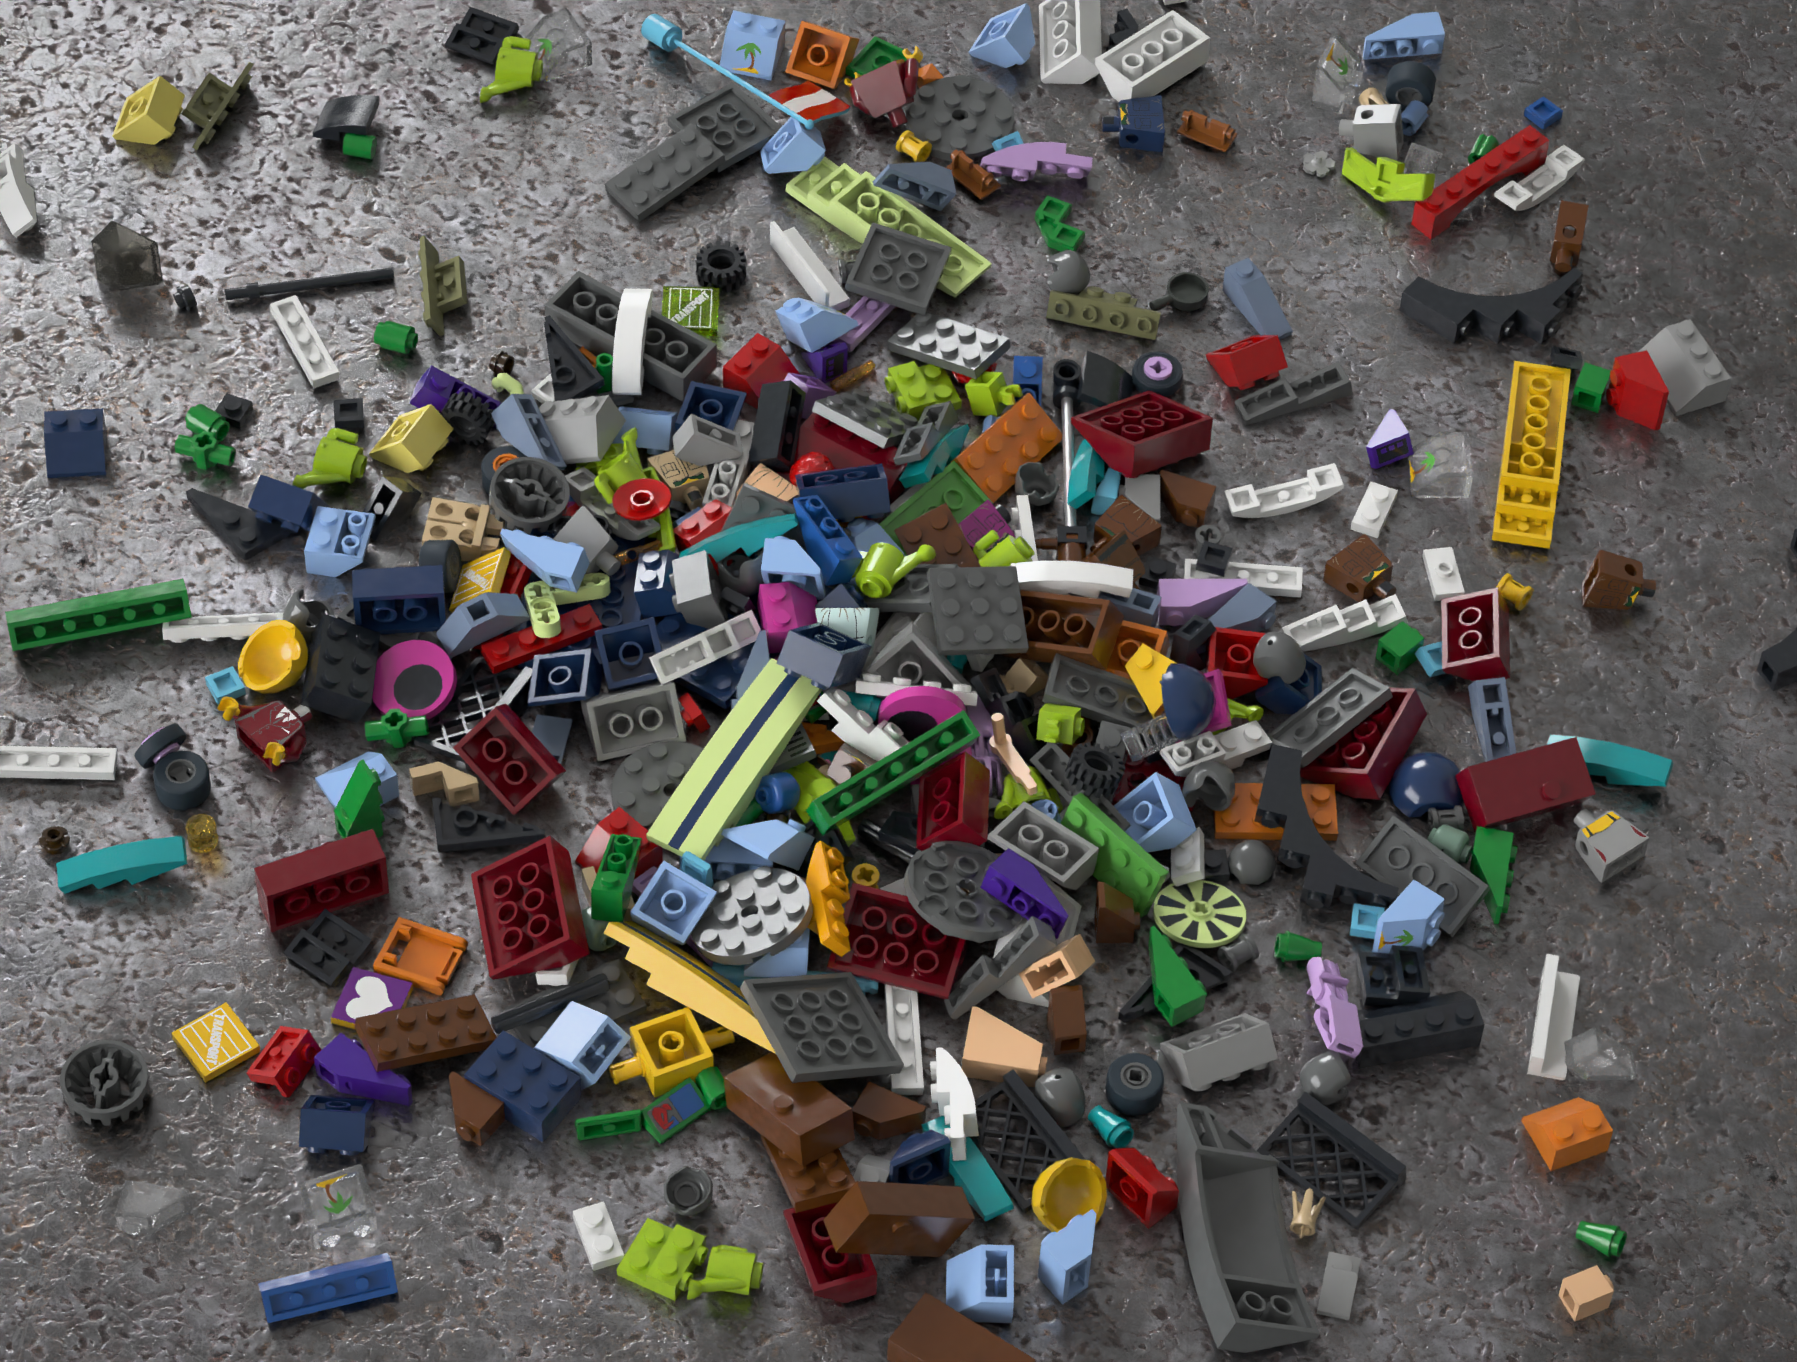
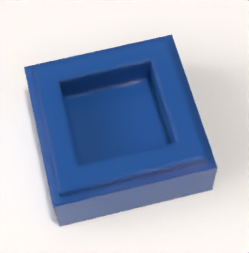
(1543, 113)

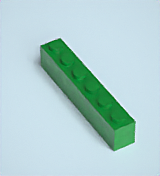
(98, 614)
(892, 772)

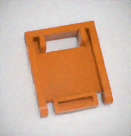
(427, 959)

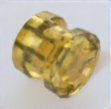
(196, 827)

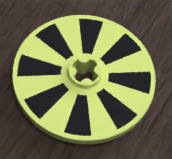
(1199, 914)

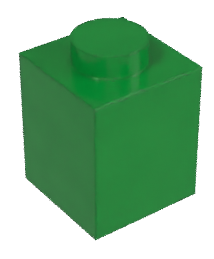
(1591, 387)
(1399, 647)

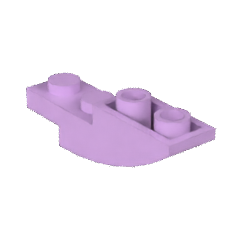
(1024, 159)

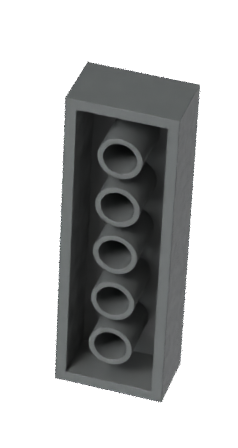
(671, 354)

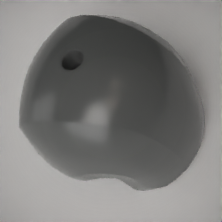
(1072, 274)
(743, 573)
(305, 614)
(1279, 656)
(1211, 783)
(1324, 1077)
(1061, 1096)

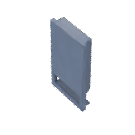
(553, 734)

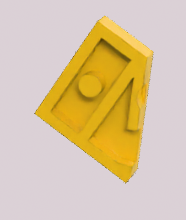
(1146, 672)

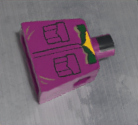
(983, 521)

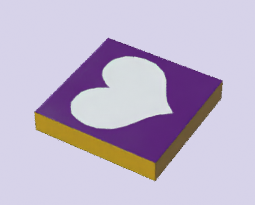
(368, 995)

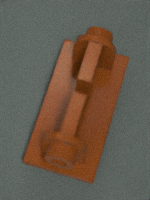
(1210, 133)
(972, 175)

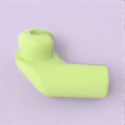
(505, 381)

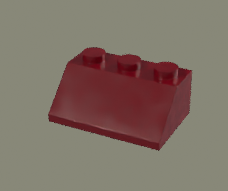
(1476, 635)
(509, 758)
(954, 803)
(830, 1274)

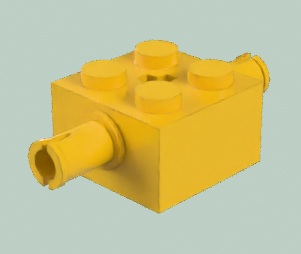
(669, 1051)

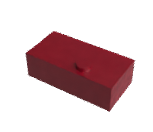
(1525, 784)
(322, 879)

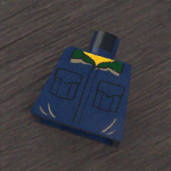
(1138, 123)

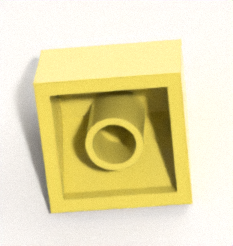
(150, 113)
(413, 440)

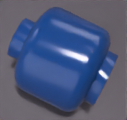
(778, 793)

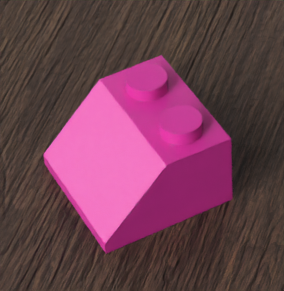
(784, 608)

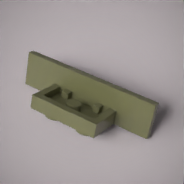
(210, 101)
(442, 285)
(1104, 311)

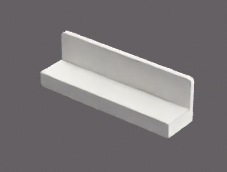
(807, 268)
(1553, 1021)

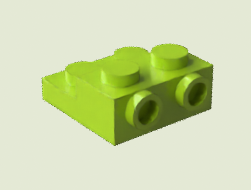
(920, 387)
(663, 1258)

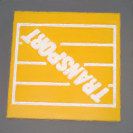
(481, 576)
(216, 1042)

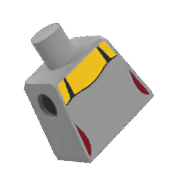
(1608, 843)

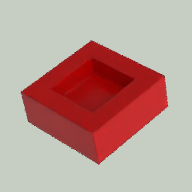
(692, 714)

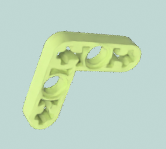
(542, 601)

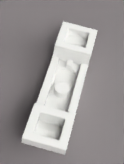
(1543, 182)
(630, 341)
(1285, 497)

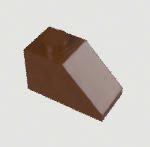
(1187, 498)
(1114, 916)
(474, 1110)
(885, 1113)

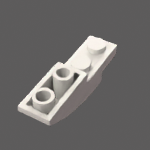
(16, 196)
(731, 474)
(857, 727)
(1226, 747)
(954, 1101)

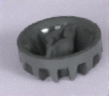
(533, 488)
(101, 1066)

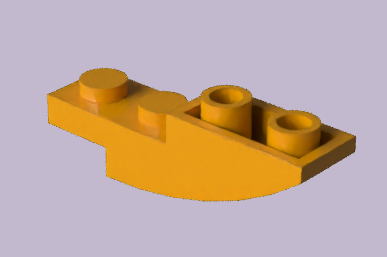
(828, 892)

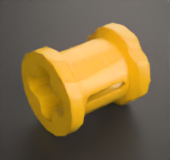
(913, 146)
(1515, 591)
(866, 875)

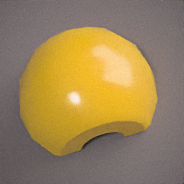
(273, 657)
(1068, 1190)

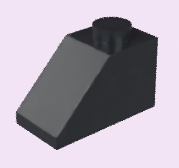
(391, 504)

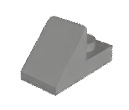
(1338, 1285)

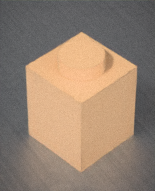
(1586, 1293)

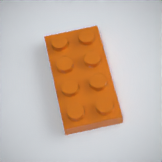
(1012, 440)
(1239, 817)

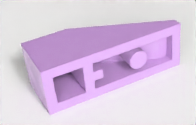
(1188, 597)

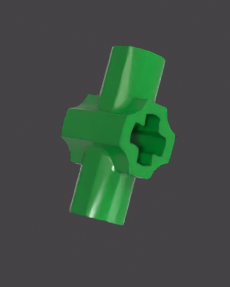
(205, 450)
(396, 728)

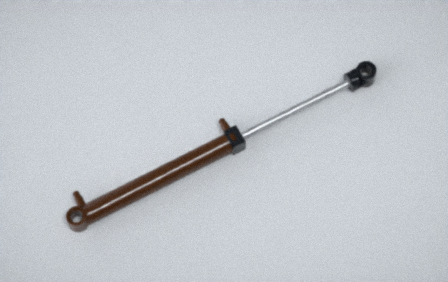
(1070, 539)

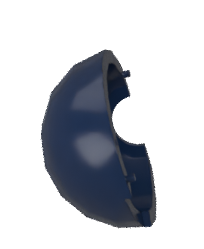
(1187, 700)
(1425, 783)

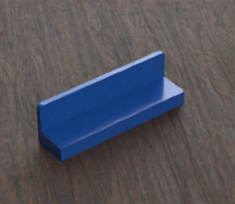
(328, 1287)

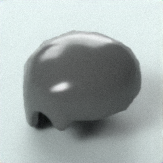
(1036, 483)
(1251, 862)
(688, 1191)

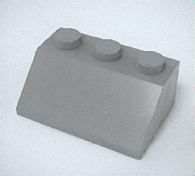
(1688, 368)
(583, 426)
(915, 658)
(632, 719)
(1047, 846)
(1220, 1051)

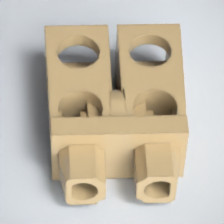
(465, 525)

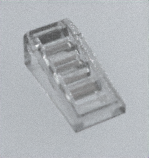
(1135, 745)

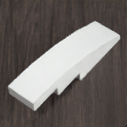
(1074, 577)
(1347, 625)
(705, 647)

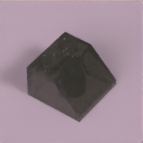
(126, 258)

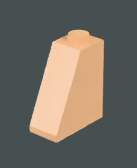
(1058, 966)
(997, 1048)

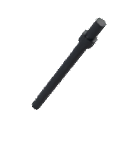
(254, 291)

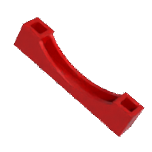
(1518, 154)

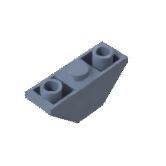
(480, 621)

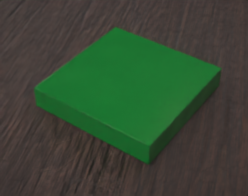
(874, 55)

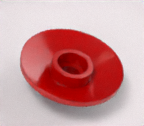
(641, 499)

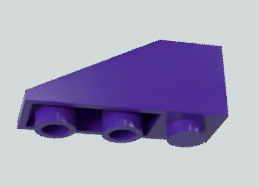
(437, 387)
(1024, 890)
(351, 1071)

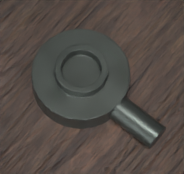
(1184, 291)

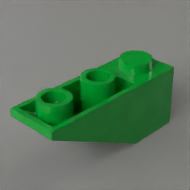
(360, 803)
(1490, 864)
(615, 878)
(1174, 987)

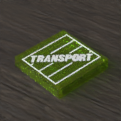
(692, 308)

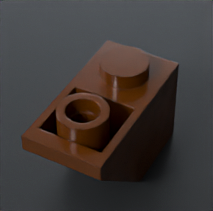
(1066, 1019)

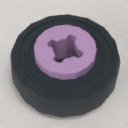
(1157, 373)
(160, 744)

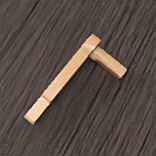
(1002, 746)

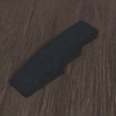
(1016, 718)

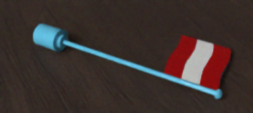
(802, 102)

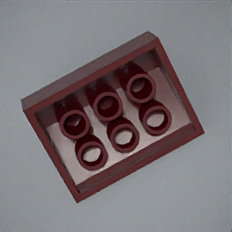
(1144, 432)
(847, 451)
(1370, 753)
(530, 911)
(897, 944)

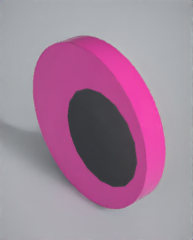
(414, 678)
(919, 709)

